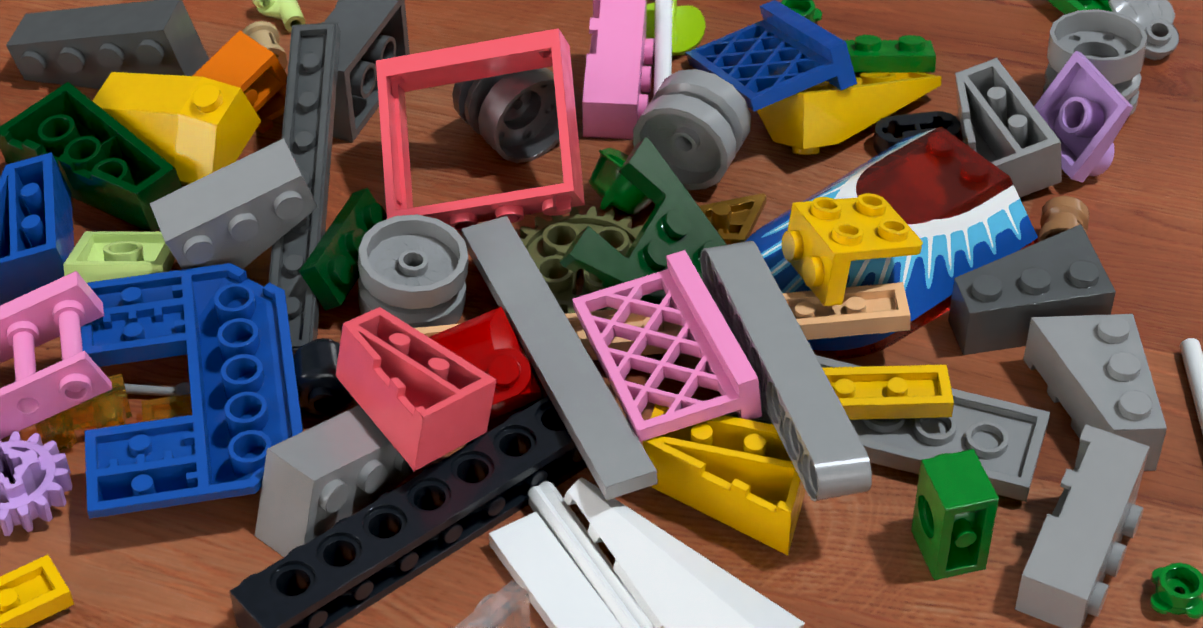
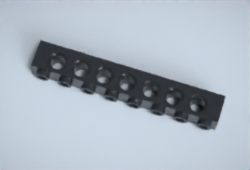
(411, 526)

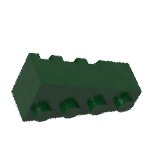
(94, 153)

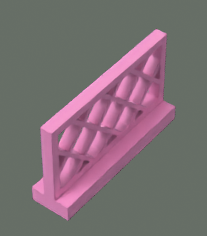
(712, 340)

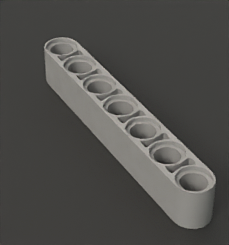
(790, 378)

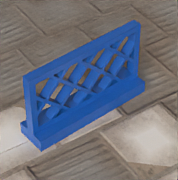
(776, 57)

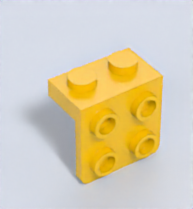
(833, 232)

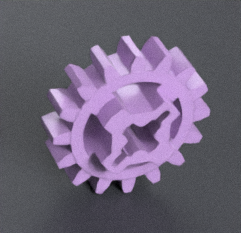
(38, 481)

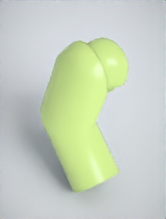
(285, 10)

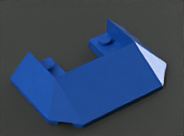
(238, 387)

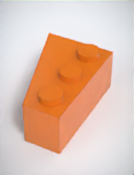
(254, 70)

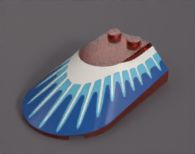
(953, 203)

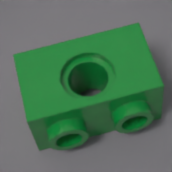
(954, 514)

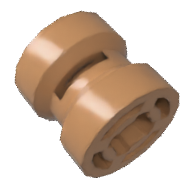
(1062, 214)

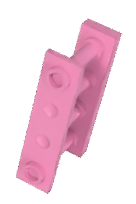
(37, 318)

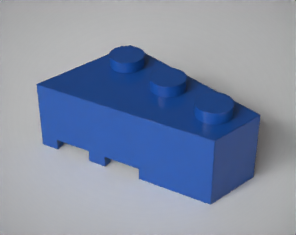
(33, 225)

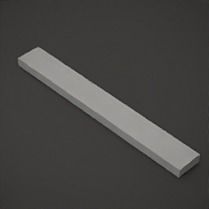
(560, 360)

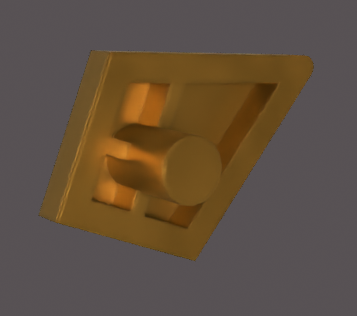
(735, 217)

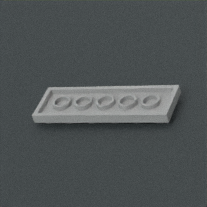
(1000, 432)

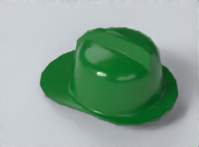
(614, 187)

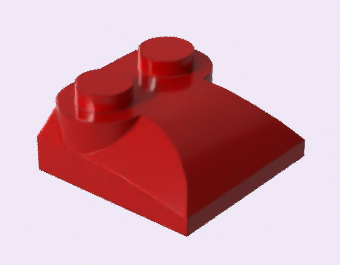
(493, 348)

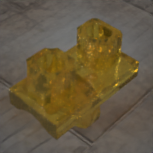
(101, 411)

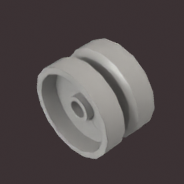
(695, 126)
(413, 270)

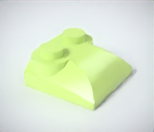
(118, 255)

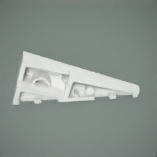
(668, 577)

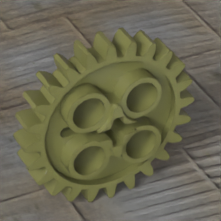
(553, 238)

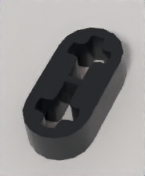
(896, 128)

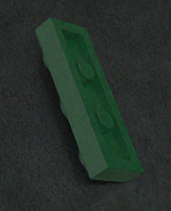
(334, 261)

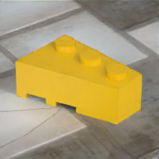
(733, 474)

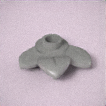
(1157, 21)

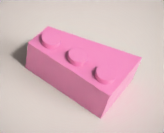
(616, 69)

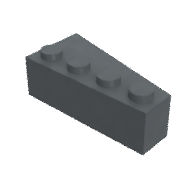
(97, 40)

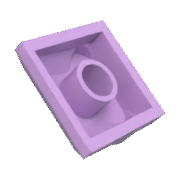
(1085, 117)

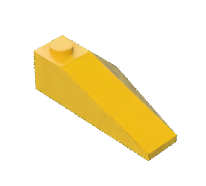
(182, 118)

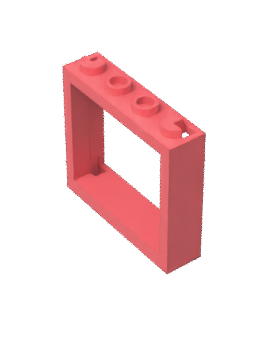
(466, 64)

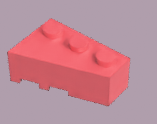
(413, 387)

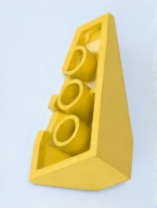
(831, 115)

